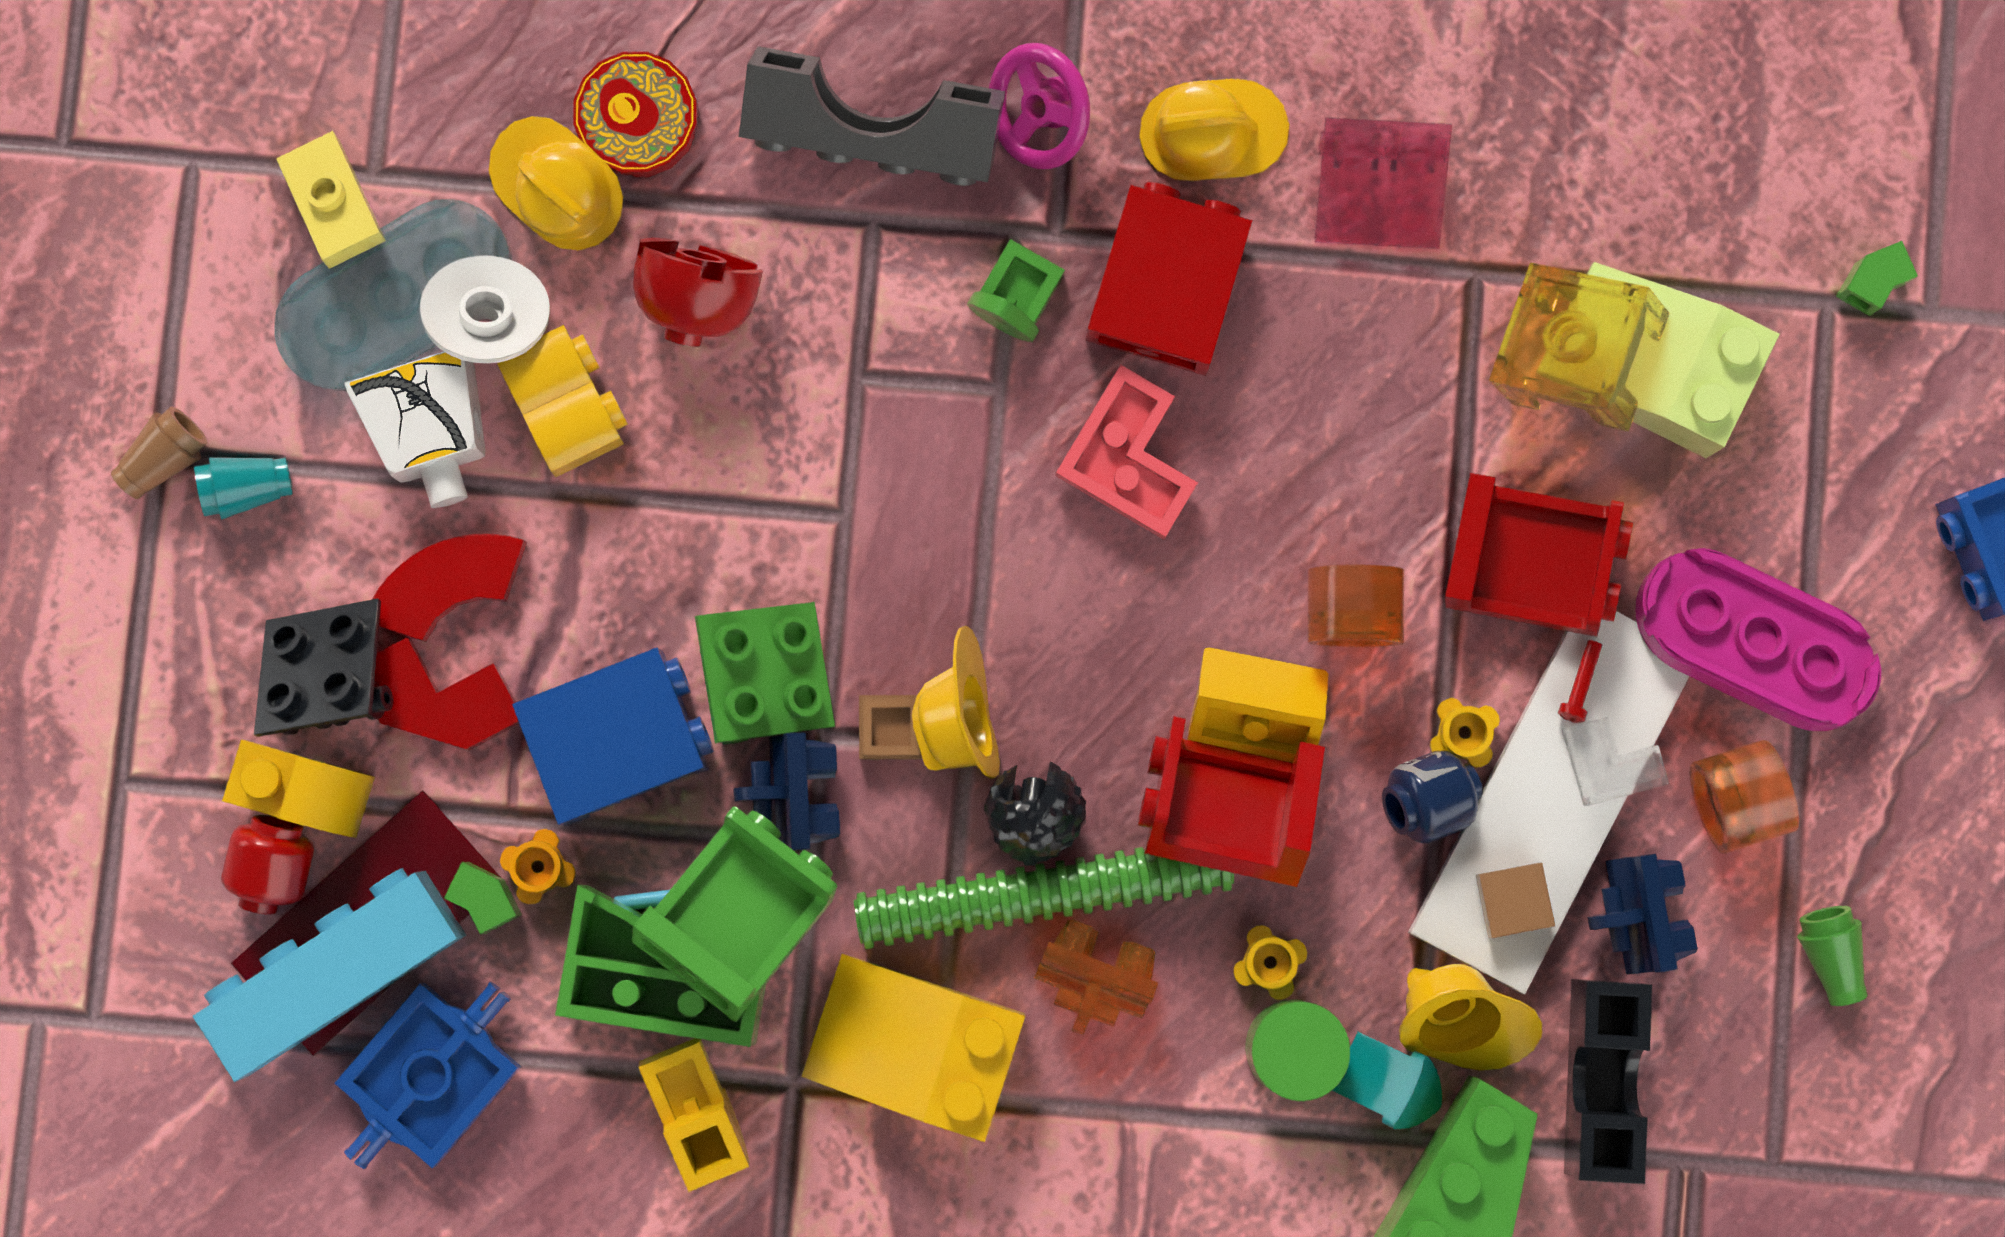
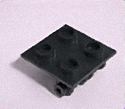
(320, 670)

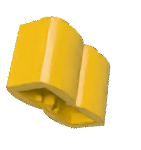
(562, 402)

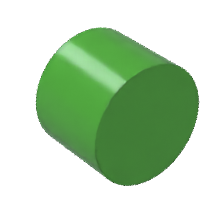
(1297, 1049)

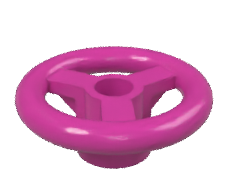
(1045, 103)

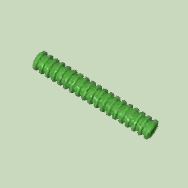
(1029, 895)

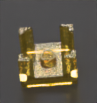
(1576, 343)

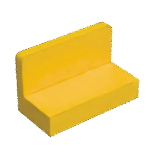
(1258, 704)

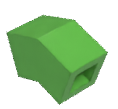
(1876, 277)
(484, 897)

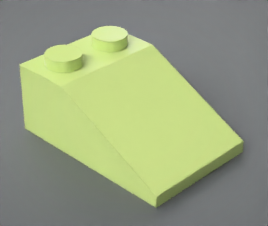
(1699, 370)

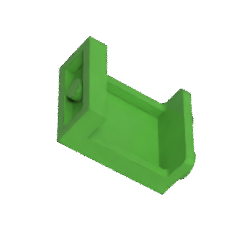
(736, 912)

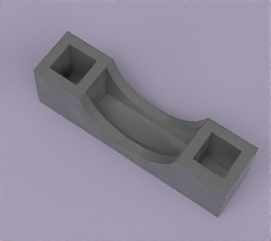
(794, 106)

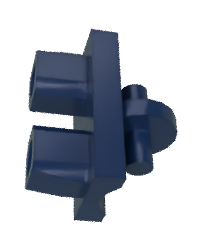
(784, 793)
(1639, 914)

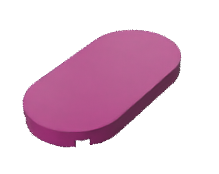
(1758, 639)

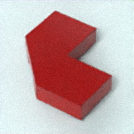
(457, 715)

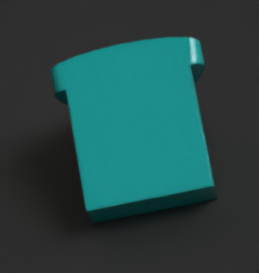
(1391, 1083)

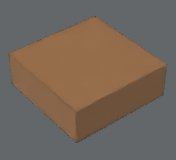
(887, 728)
(1515, 900)

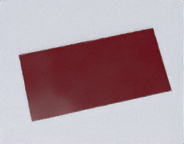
(414, 840)

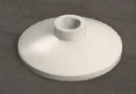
(481, 290)

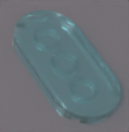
(367, 309)

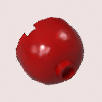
(693, 290)

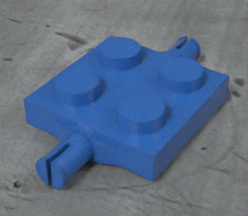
(427, 1075)

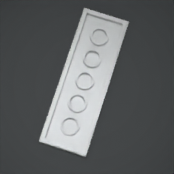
(1535, 806)

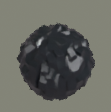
(1038, 818)

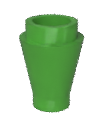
(1836, 952)

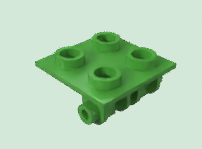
(764, 672)

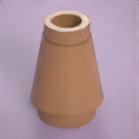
(159, 452)

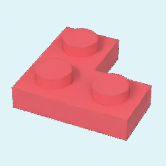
(1111, 458)

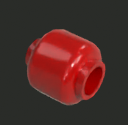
(267, 864)

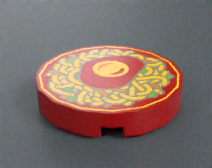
(636, 113)

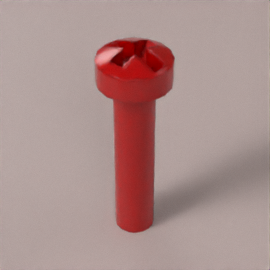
(1573, 710)

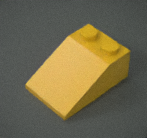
(914, 1047)

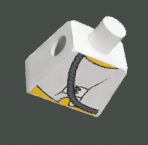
(424, 422)

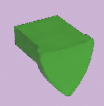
(1017, 292)

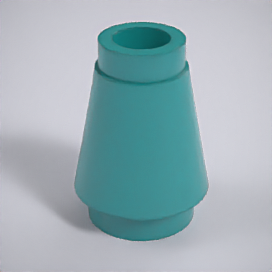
(241, 484)

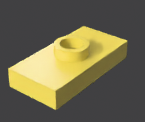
(330, 200)

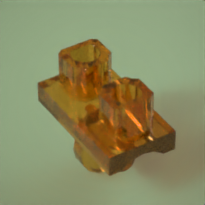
(1094, 987)

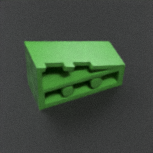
(623, 986)
(1469, 1170)

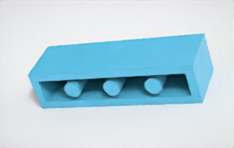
(329, 974)

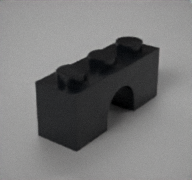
(1602, 1109)

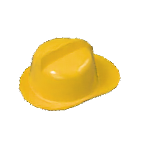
(1214, 130)
(555, 183)
(954, 714)
(1465, 1021)

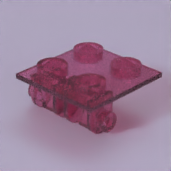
(1382, 182)

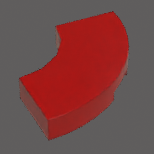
(445, 577)

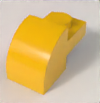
(298, 789)
(695, 1114)

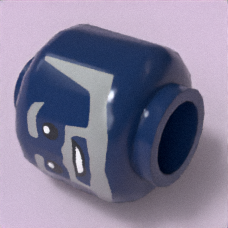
(1432, 796)

